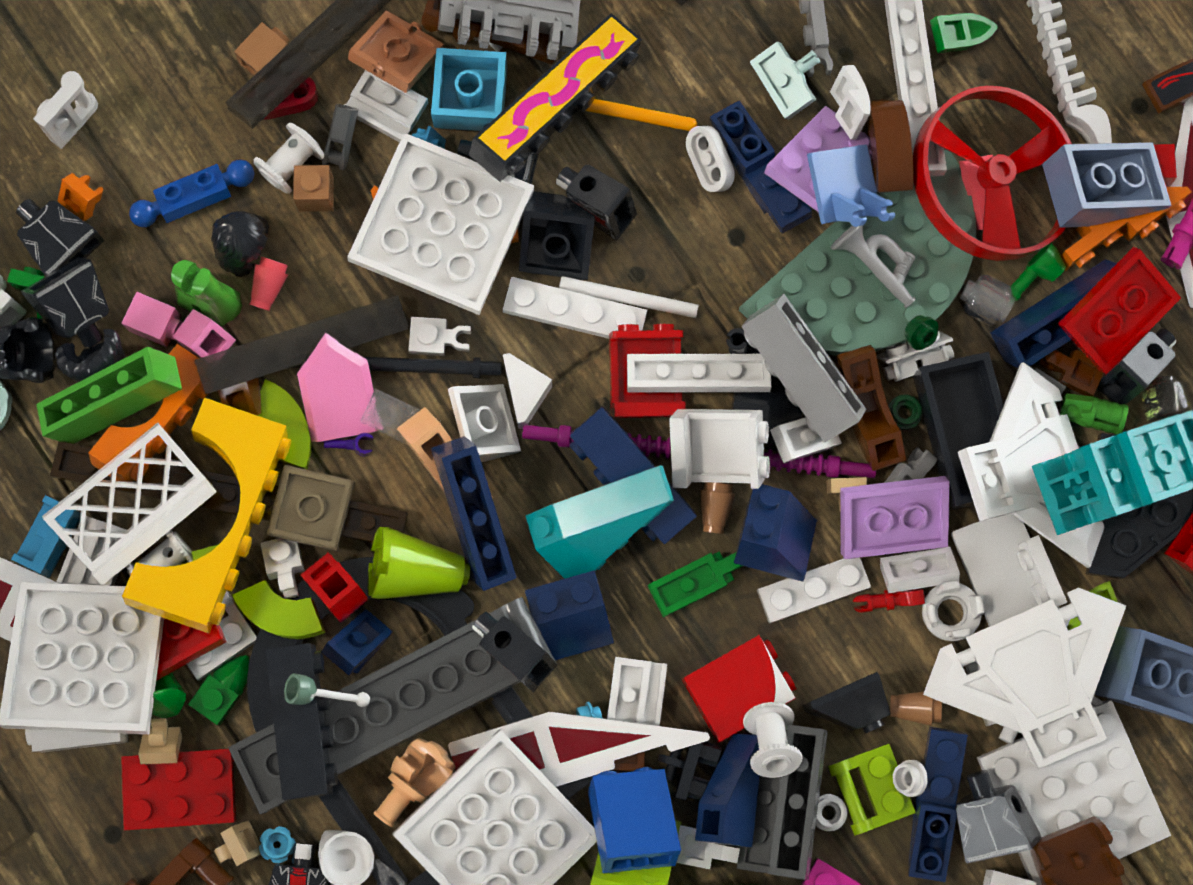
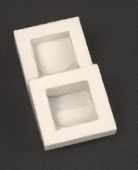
(853, 100)

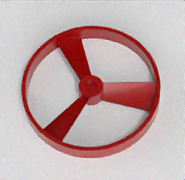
(1000, 230)

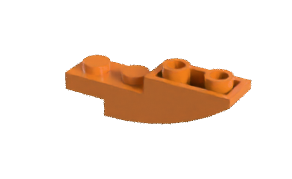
(1111, 232)

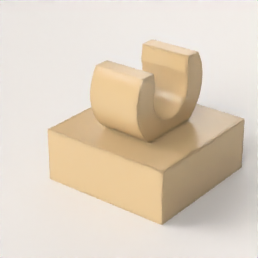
(834, 485)
(161, 744)
(239, 844)

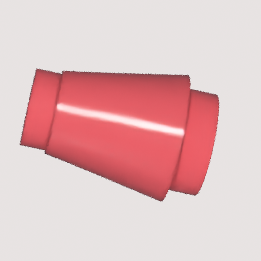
(267, 282)

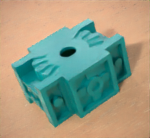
(1118, 473)

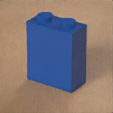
(633, 820)

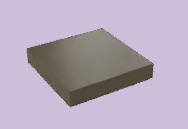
(311, 508)

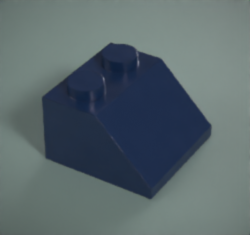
(776, 534)
(571, 615)

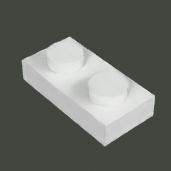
(797, 440)
(919, 569)

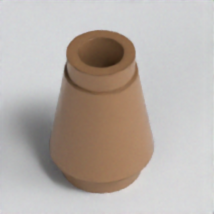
(716, 506)
(916, 708)

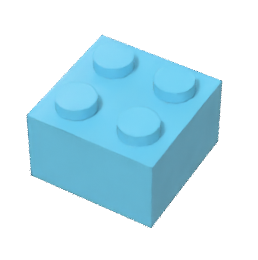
(468, 88)

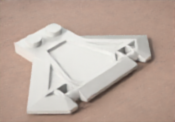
(1002, 470)
(1035, 674)

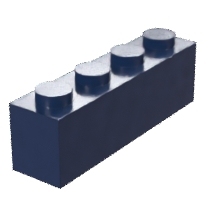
(1036, 329)
(620, 457)
(473, 512)

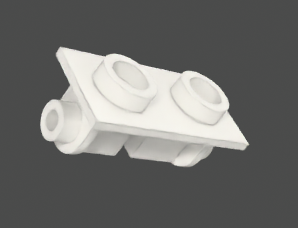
(903, 358)

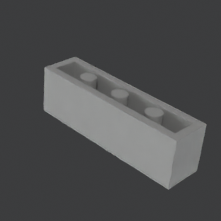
(803, 368)

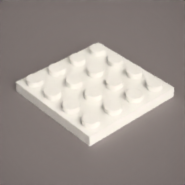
(440, 224)
(80, 661)
(1092, 782)
(497, 823)

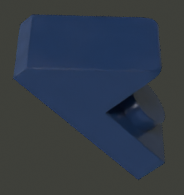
(357, 642)

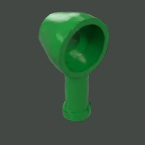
(1044, 264)

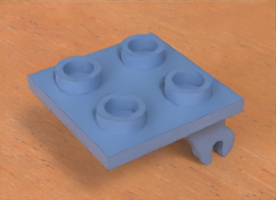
(846, 186)

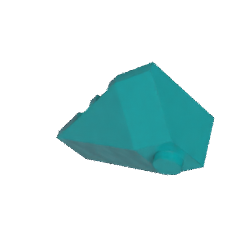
(591, 526)

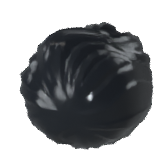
(239, 240)
(27, 351)
(91, 359)

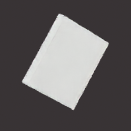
(485, 419)

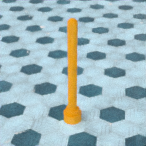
(642, 115)

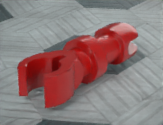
(889, 600)

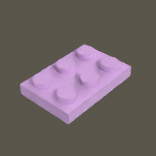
(791, 164)
(894, 517)

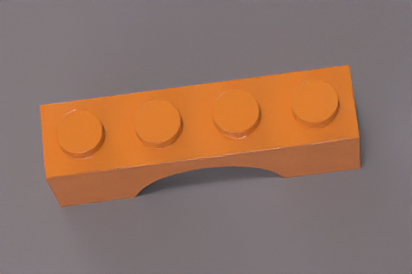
(174, 411)

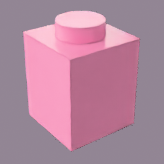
(152, 319)
(202, 335)

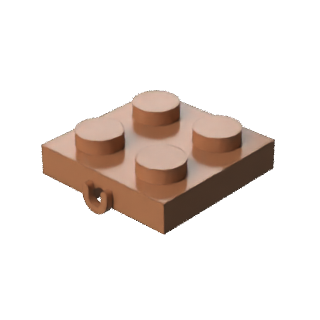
(395, 51)

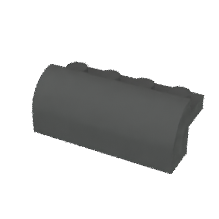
(788, 812)

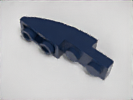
(750, 155)
(936, 806)

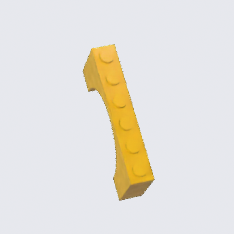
(195, 590)

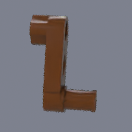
(192, 859)

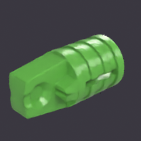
(1095, 413)

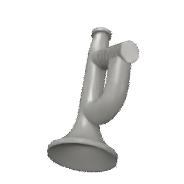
(853, 241)

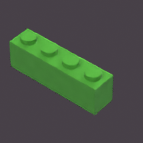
(109, 396)

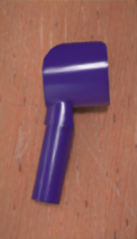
(351, 444)

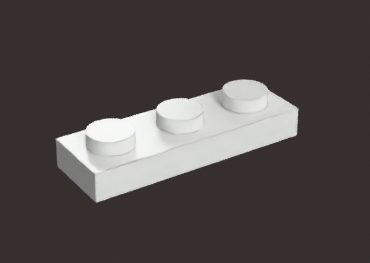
(819, 588)

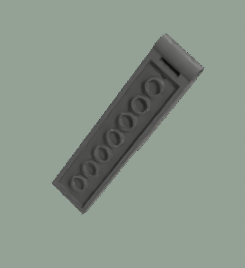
(403, 703)

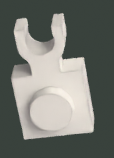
(431, 336)

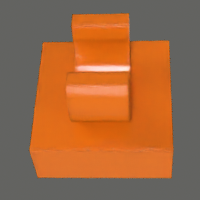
(78, 197)

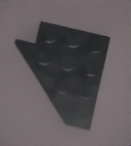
(1138, 534)

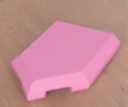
(335, 391)

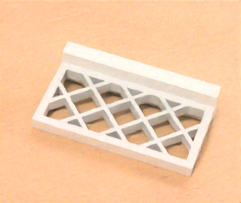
(151, 526)

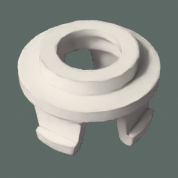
(972, 611)

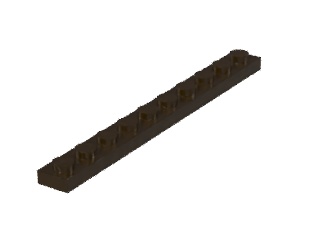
(362, 520)

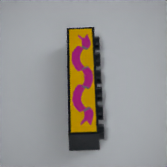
(555, 98)

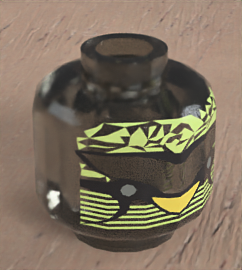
(1165, 398)

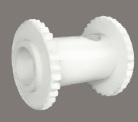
(290, 154)
(159, 555)
(774, 755)

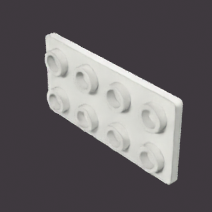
(1007, 567)

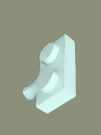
(785, 78)

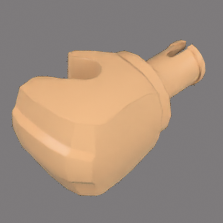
(415, 777)

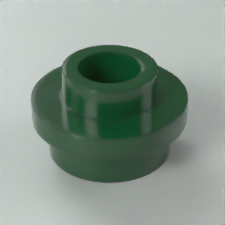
(921, 332)
(912, 405)

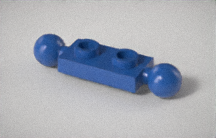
(191, 193)

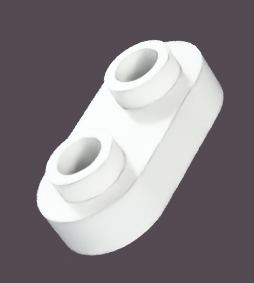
(710, 160)

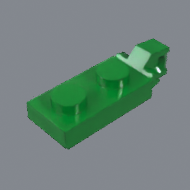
(692, 582)

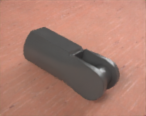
(341, 132)

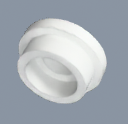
(910, 778)
(840, 813)

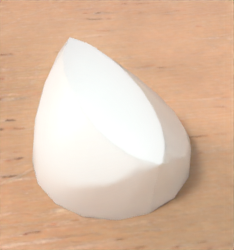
(345, 857)

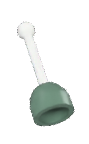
(302, 689)

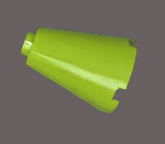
(412, 567)

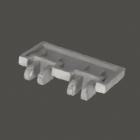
(511, 18)

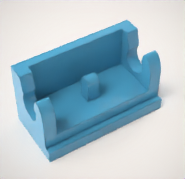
(42, 545)

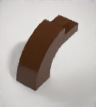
(890, 145)
(877, 430)

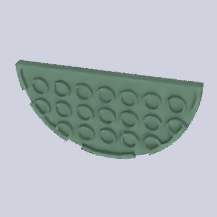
(847, 302)

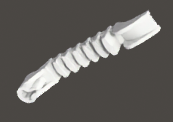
(1088, 119)

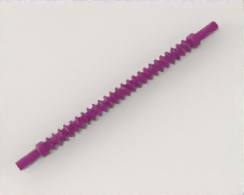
(831, 466)

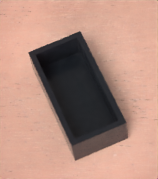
(959, 412)

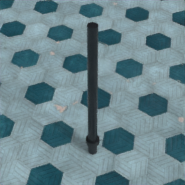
(475, 368)

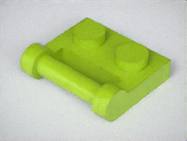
(877, 775)

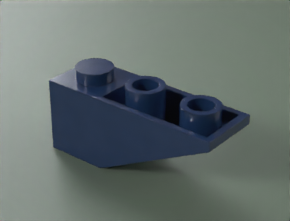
(730, 798)

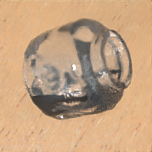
(987, 300)

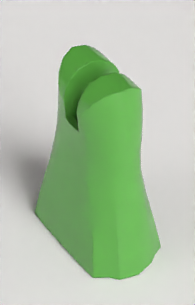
(202, 291)

